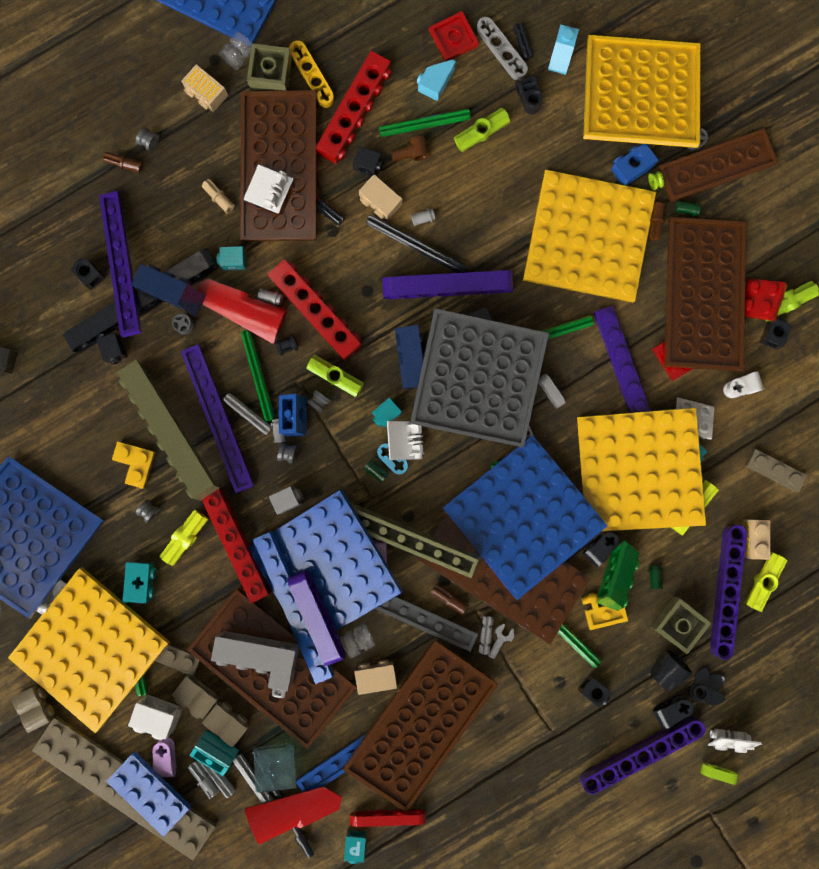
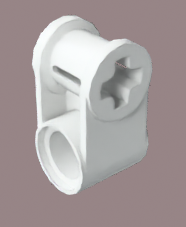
(745, 385)

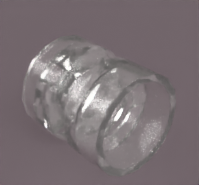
(237, 50)
(357, 640)

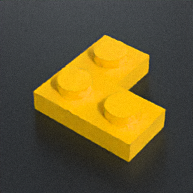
(139, 461)

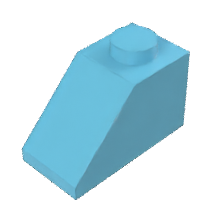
(563, 49)
(435, 79)

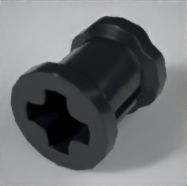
(286, 345)

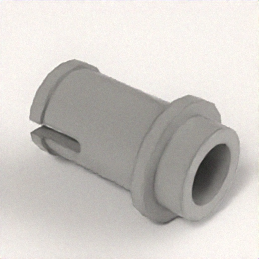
(422, 217)
(271, 297)
(277, 437)

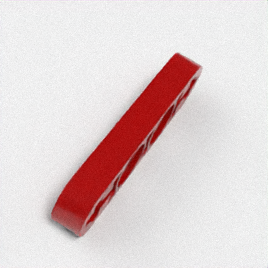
(387, 818)

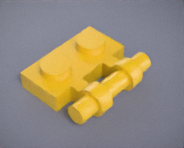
(601, 616)

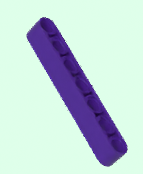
(447, 284)
(731, 600)
(652, 755)

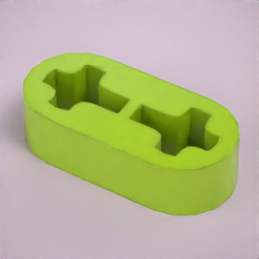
(719, 773)

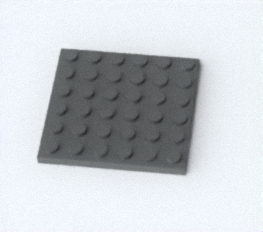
(479, 378)

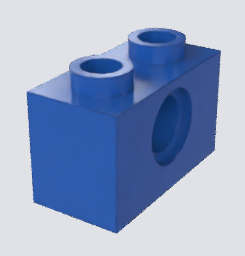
(641, 156)
(292, 415)

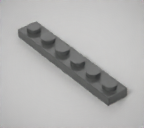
(429, 622)

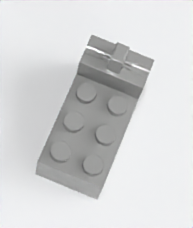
(259, 654)

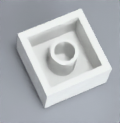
(155, 717)

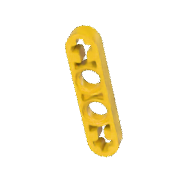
(311, 74)

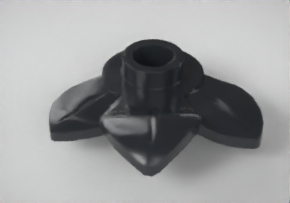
(709, 687)

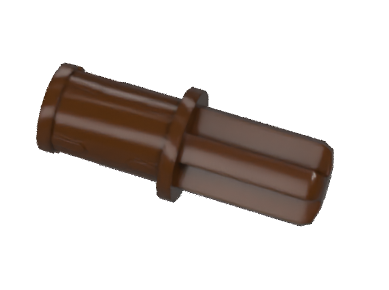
(123, 161)
(657, 221)
(449, 599)

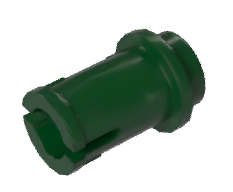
(688, 208)
(377, 472)
(655, 576)

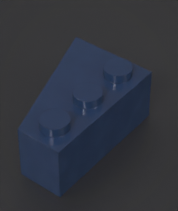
(168, 288)
(410, 355)

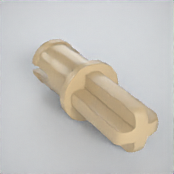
(218, 196)

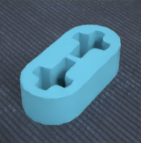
(389, 463)

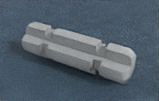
(486, 634)

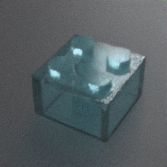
(274, 768)

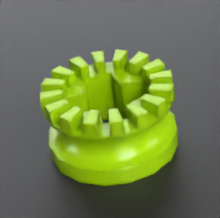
(656, 180)

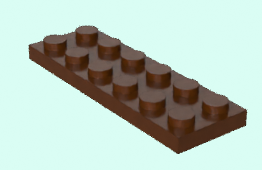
(717, 165)

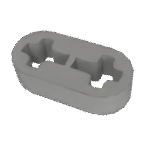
(551, 391)

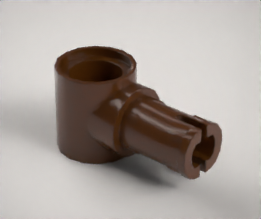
(416, 150)

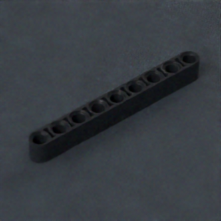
(107, 320)

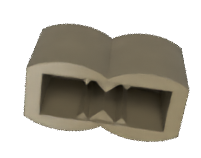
(195, 696)
(33, 708)
(226, 723)

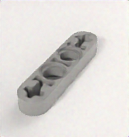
(504, 47)

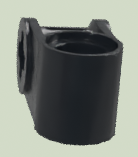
(527, 91)
(599, 551)
(670, 713)

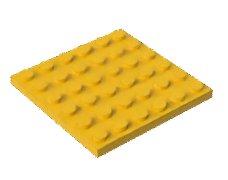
(642, 91)
(589, 236)
(643, 469)
(88, 649)

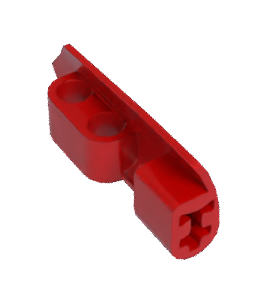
(243, 309)
(292, 811)

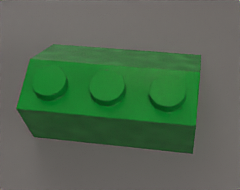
(618, 577)

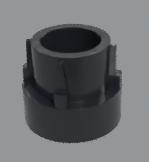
(670, 670)

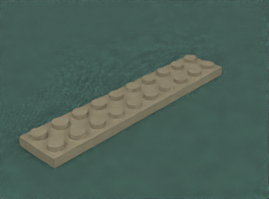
(94, 765)

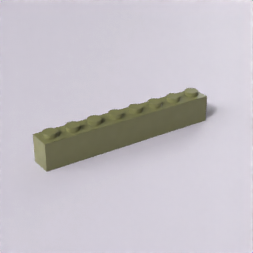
(167, 430)
(418, 542)

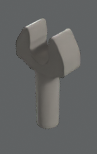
(500, 640)

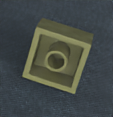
(269, 68)
(680, 624)

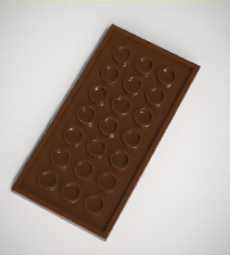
(281, 136)
(705, 294)
(538, 611)
(306, 705)
(420, 725)

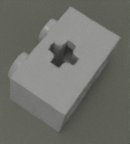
(286, 500)

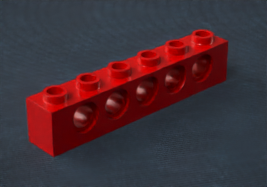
(372, 65)
(280, 275)
(236, 545)

